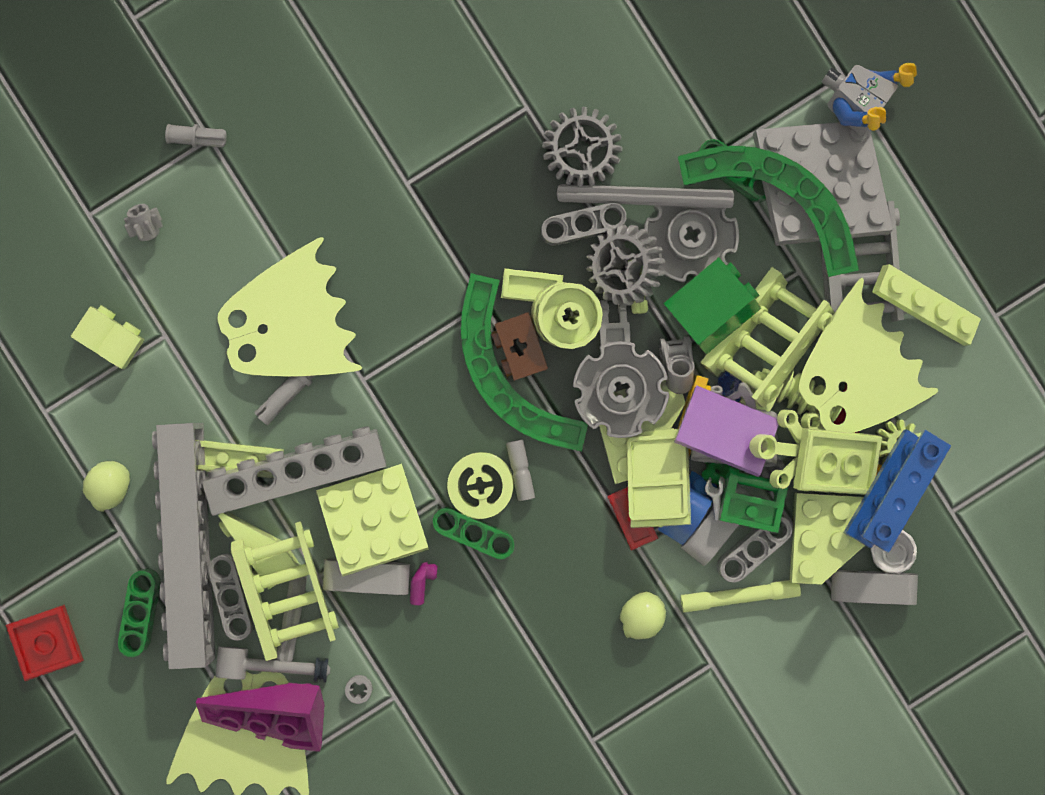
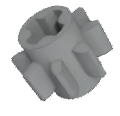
(143, 222)

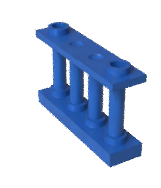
(897, 489)

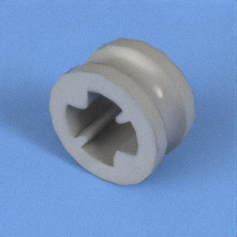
(358, 698)

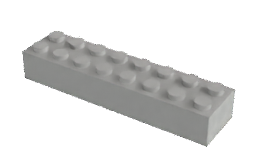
(184, 545)

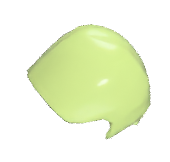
(106, 485)
(643, 616)

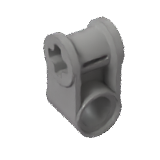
(677, 359)

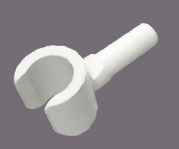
(715, 493)

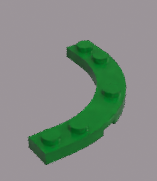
(792, 179)
(491, 381)

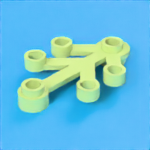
(771, 446)

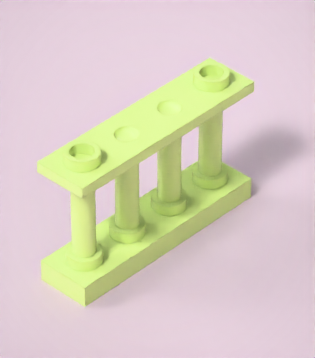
(770, 289)
(254, 585)

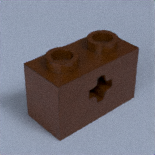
(523, 330)

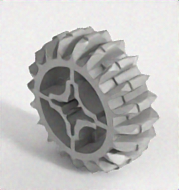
(594, 144)
(614, 246)

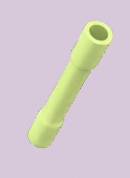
(707, 600)

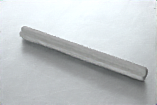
(646, 196)

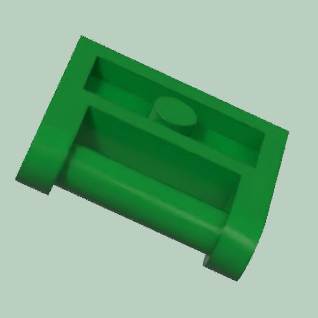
(748, 509)

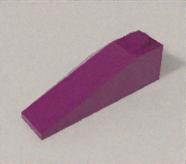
(279, 711)

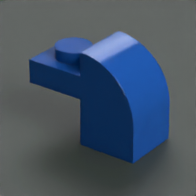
(699, 504)

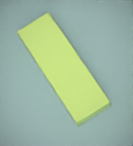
(228, 455)

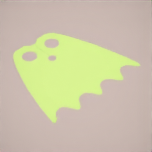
(298, 316)
(869, 361)
(238, 756)

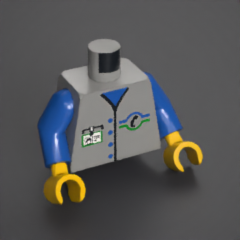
(864, 93)

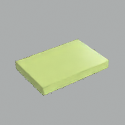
(837, 461)

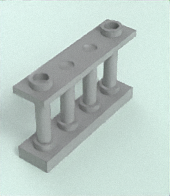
(834, 285)

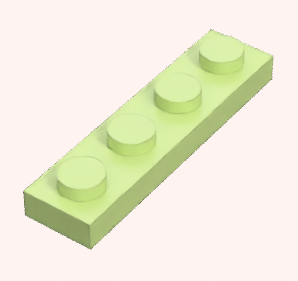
(926, 305)

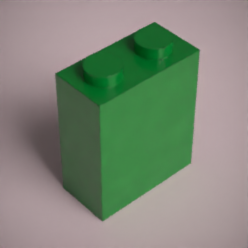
(714, 304)

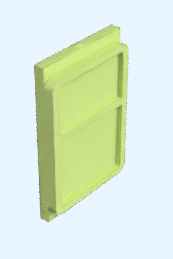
(658, 480)

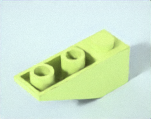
(255, 538)

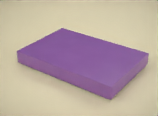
(724, 429)

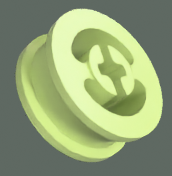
(485, 508)

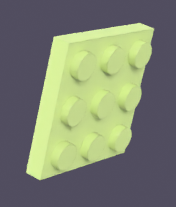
(372, 520)

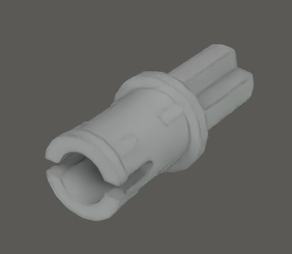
(195, 136)

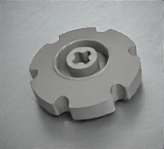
(714, 238)
(623, 365)

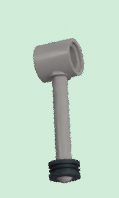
(234, 662)

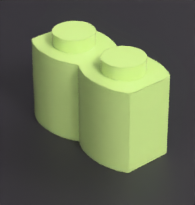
(108, 337)

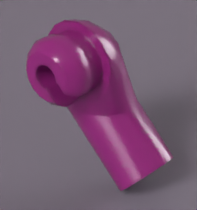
(418, 582)

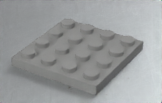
(843, 164)

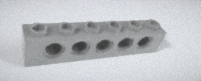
(223, 499)

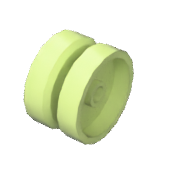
(583, 319)

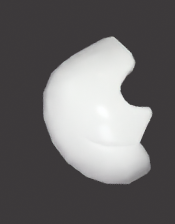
(900, 556)

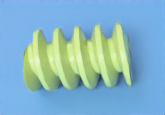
(791, 391)

